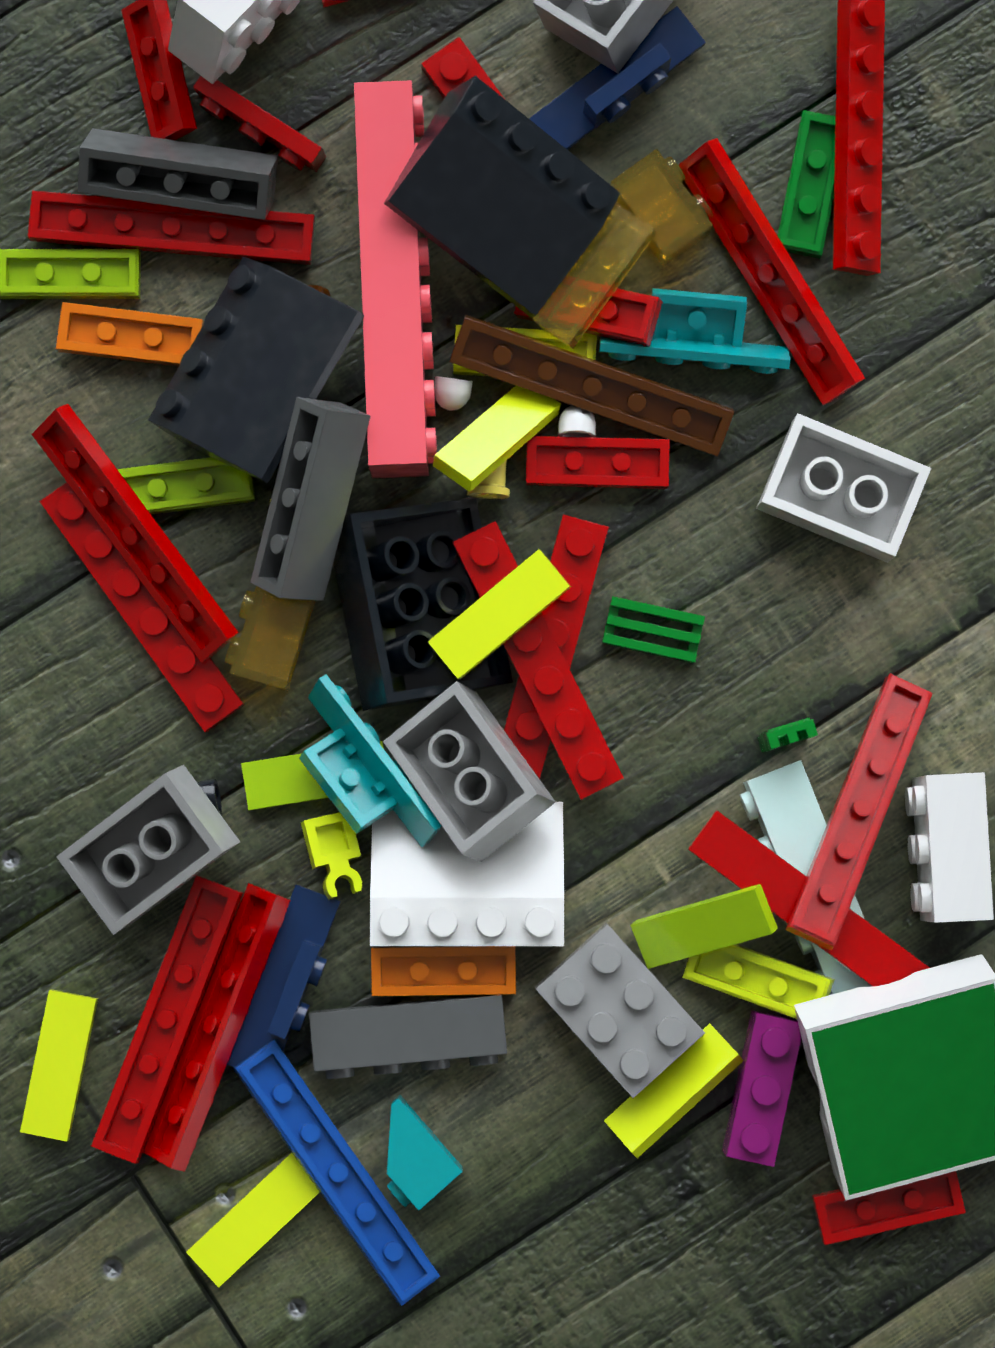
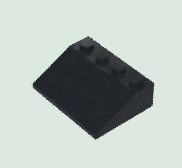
(501, 195)
(249, 364)
(398, 591)

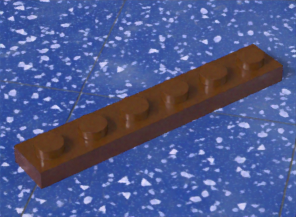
(591, 385)

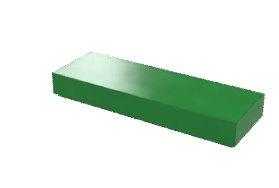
(809, 186)

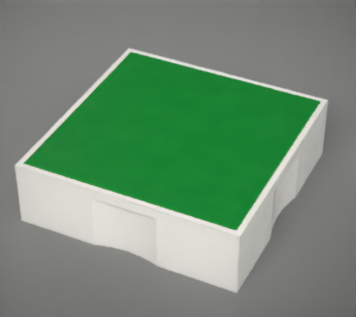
(905, 1075)

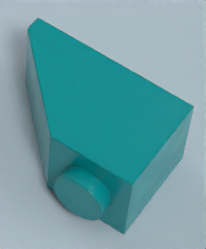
(416, 1158)

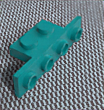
(703, 330)
(359, 771)

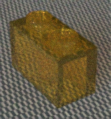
(656, 195)
(269, 638)

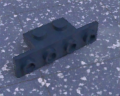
(608, 94)
(288, 972)

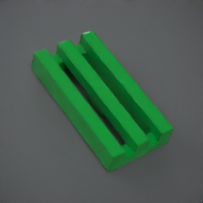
(692, 637)
(787, 734)

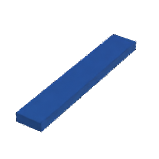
(336, 1172)

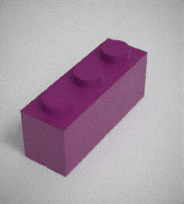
(762, 1088)

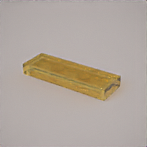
(595, 276)

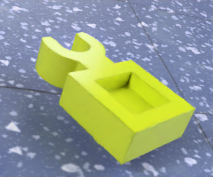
(332, 844)

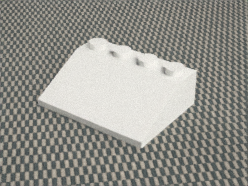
(453, 900)

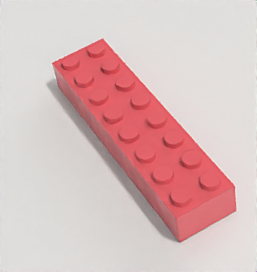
(392, 292)

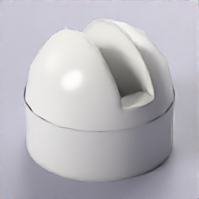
(452, 392)
(576, 423)

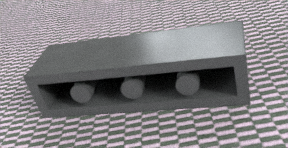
(177, 173)
(310, 499)
(408, 1033)

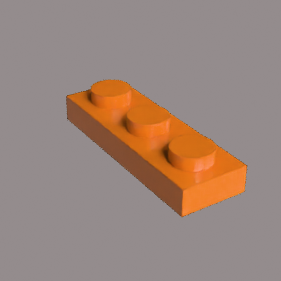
(125, 334)
(443, 970)

